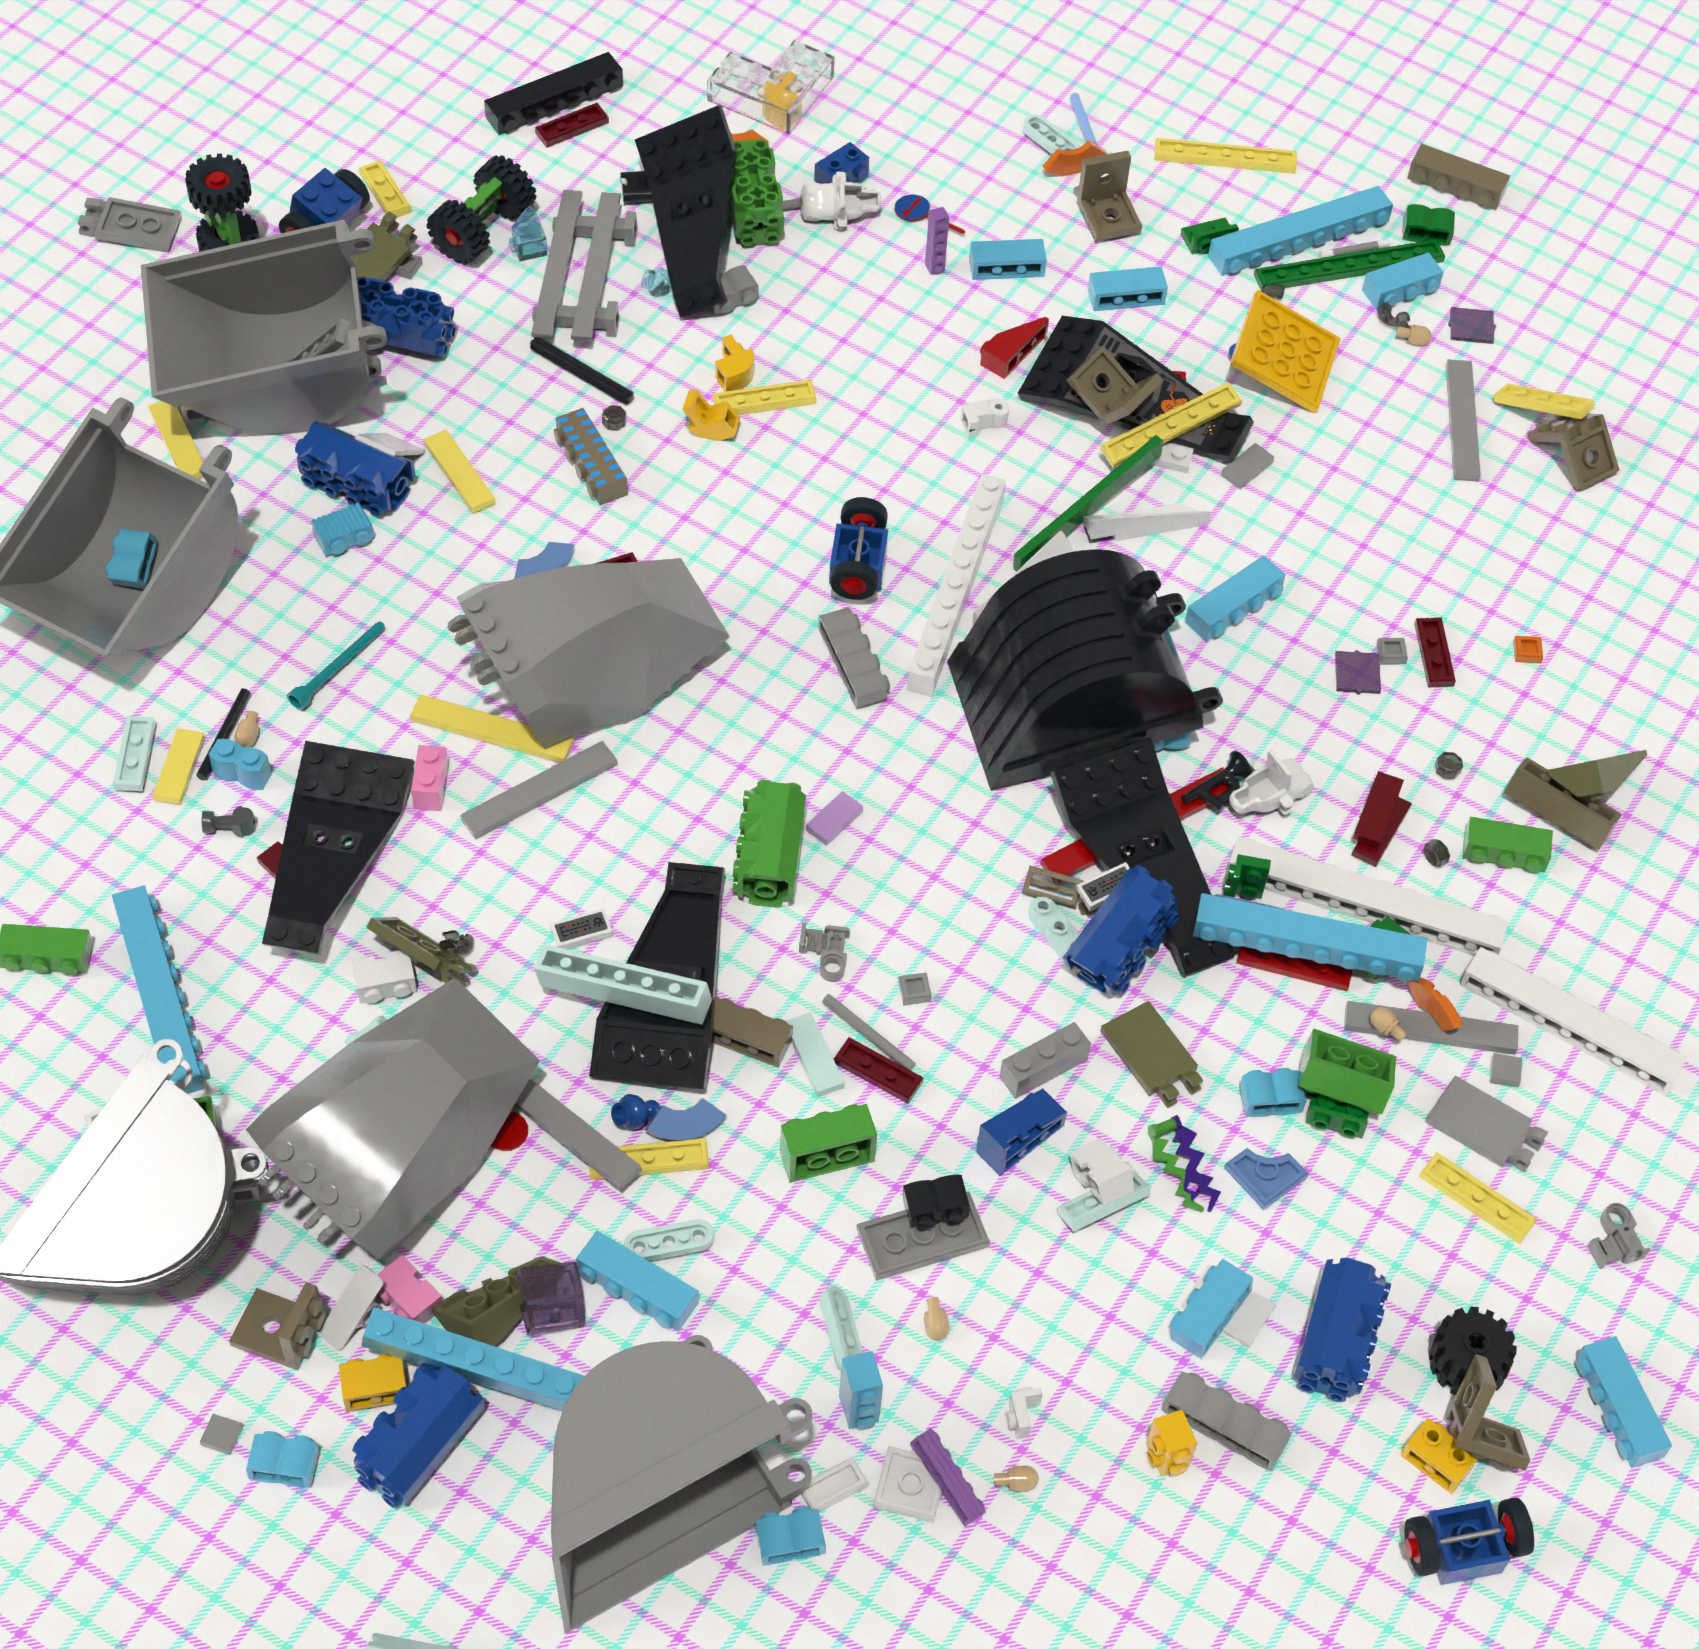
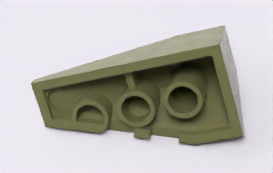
(1597, 776)
(487, 1311)

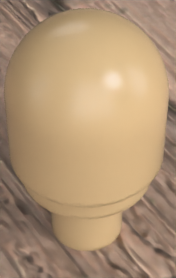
(1415, 334)
(247, 730)
(1387, 1023)
(936, 1320)
(1018, 1478)

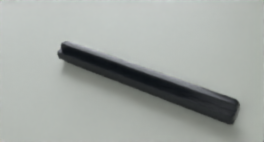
(582, 370)

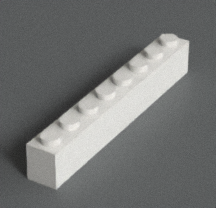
(1573, 1021)

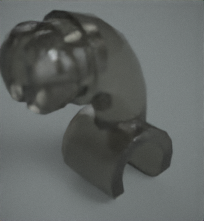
(1274, 291)
(1385, 316)
(457, 943)

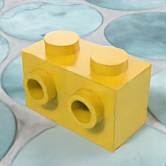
(371, 1381)
(1171, 1444)
(1436, 1456)

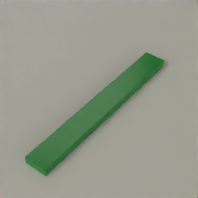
(1343, 265)
(1092, 499)

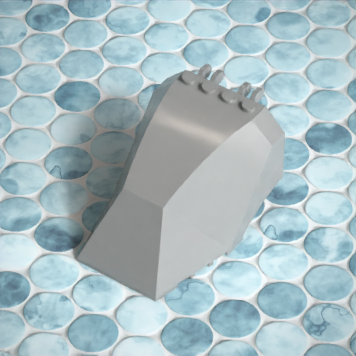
(589, 640)
(396, 1118)

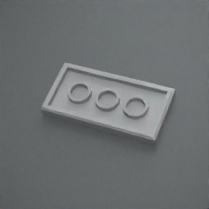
(898, 1248)

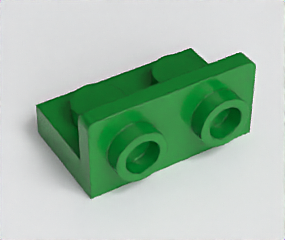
(1199, 236)
(1247, 877)
(1336, 1116)

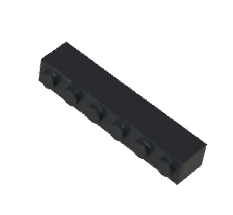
(553, 93)

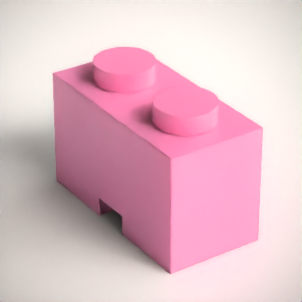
(429, 778)
(406, 1293)

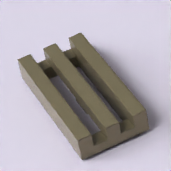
(1073, 903)

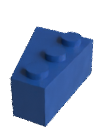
(1019, 1130)

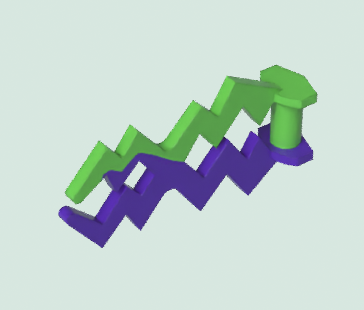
(1186, 1175)

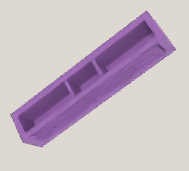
(936, 240)
(948, 1476)

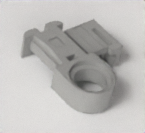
(829, 945)
(1624, 1240)

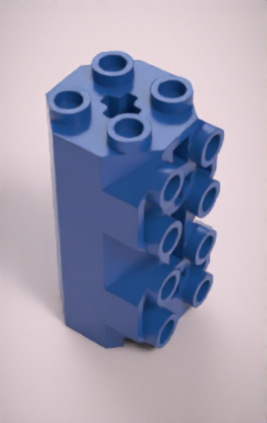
(411, 320)
(340, 463)
(1121, 931)
(1342, 1329)
(417, 1435)

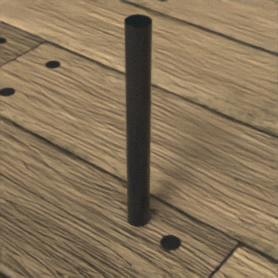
(225, 730)

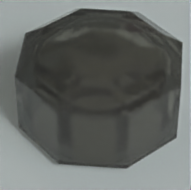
(614, 417)
(1448, 765)
(1436, 853)

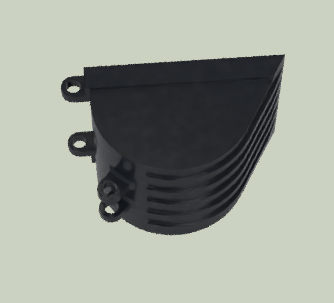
(1073, 666)

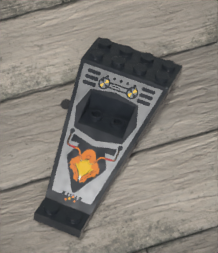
(1078, 338)

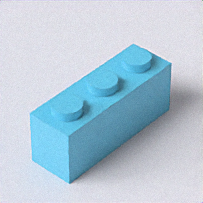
(1007, 259)
(1402, 280)
(1127, 288)
(1210, 1308)
(860, 1390)

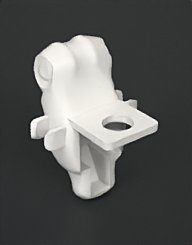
(838, 201)
(1272, 786)

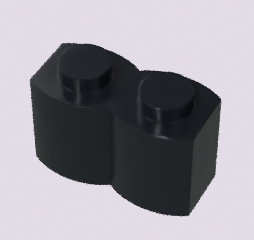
(936, 1201)

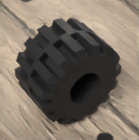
(1468, 1335)

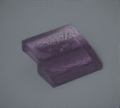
(551, 1297)

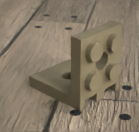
(1107, 196)
(1120, 394)
(1577, 439)
(296, 1330)
(1479, 1434)

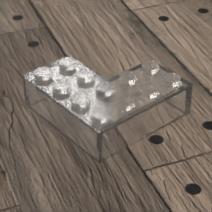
(774, 94)

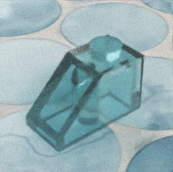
(528, 236)

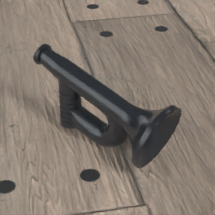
(1237, 767)

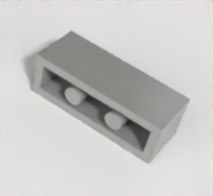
(1045, 1060)

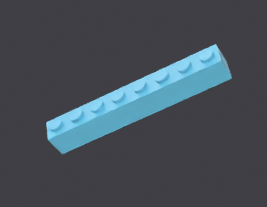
(1300, 230)
(1310, 937)
(156, 980)
(470, 1359)

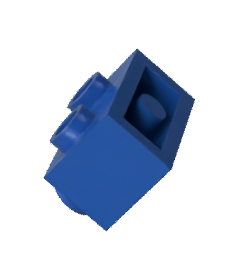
(845, 159)

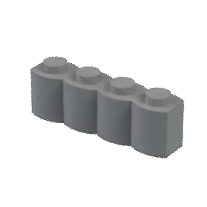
(853, 657)
(1229, 1422)

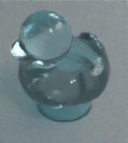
(656, 282)

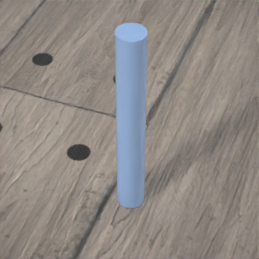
(1082, 118)

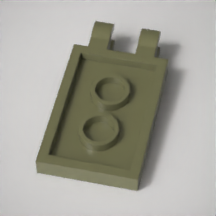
(388, 250)
(421, 948)
(1152, 1053)

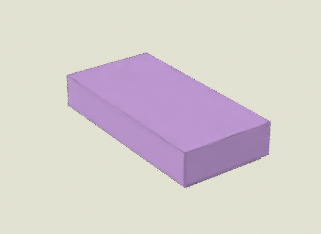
(834, 818)

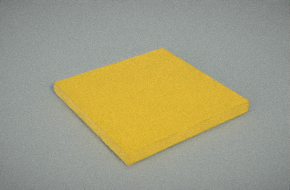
(1285, 351)

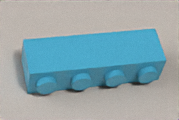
(1235, 598)
(637, 1281)
(1623, 1402)

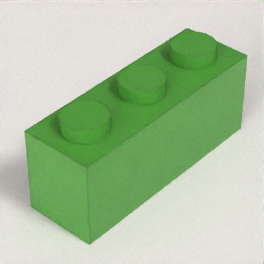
(1507, 844)
(45, 949)

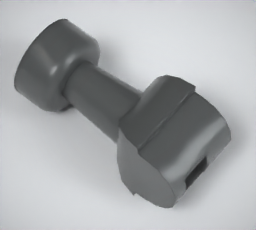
(241, 821)

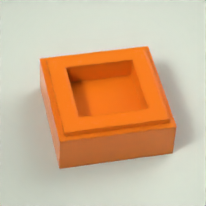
(1528, 649)

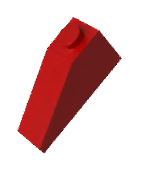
(1012, 346)

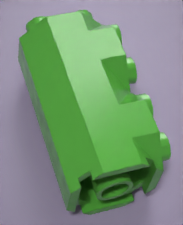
(756, 195)
(769, 843)

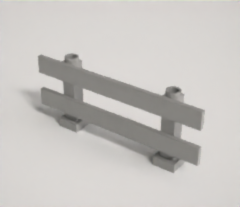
(602, 229)

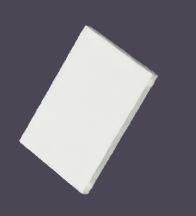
(389, 444)
(1248, 1318)

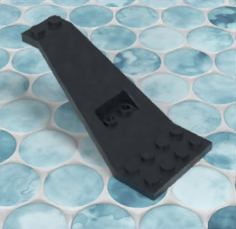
(682, 167)
(342, 796)
(1125, 802)
(678, 941)

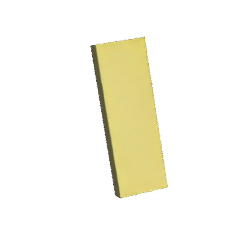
(384, 189)
(178, 766)

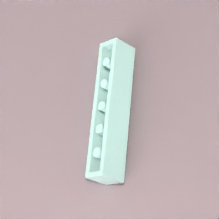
(623, 984)

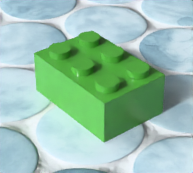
(1347, 1071)
(828, 1142)

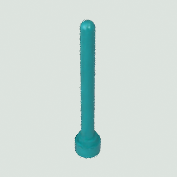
(301, 696)

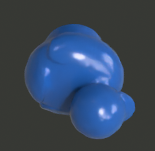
(633, 1111)

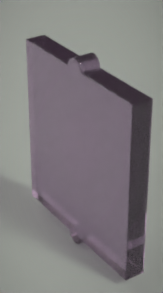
(1472, 325)
(1357, 672)

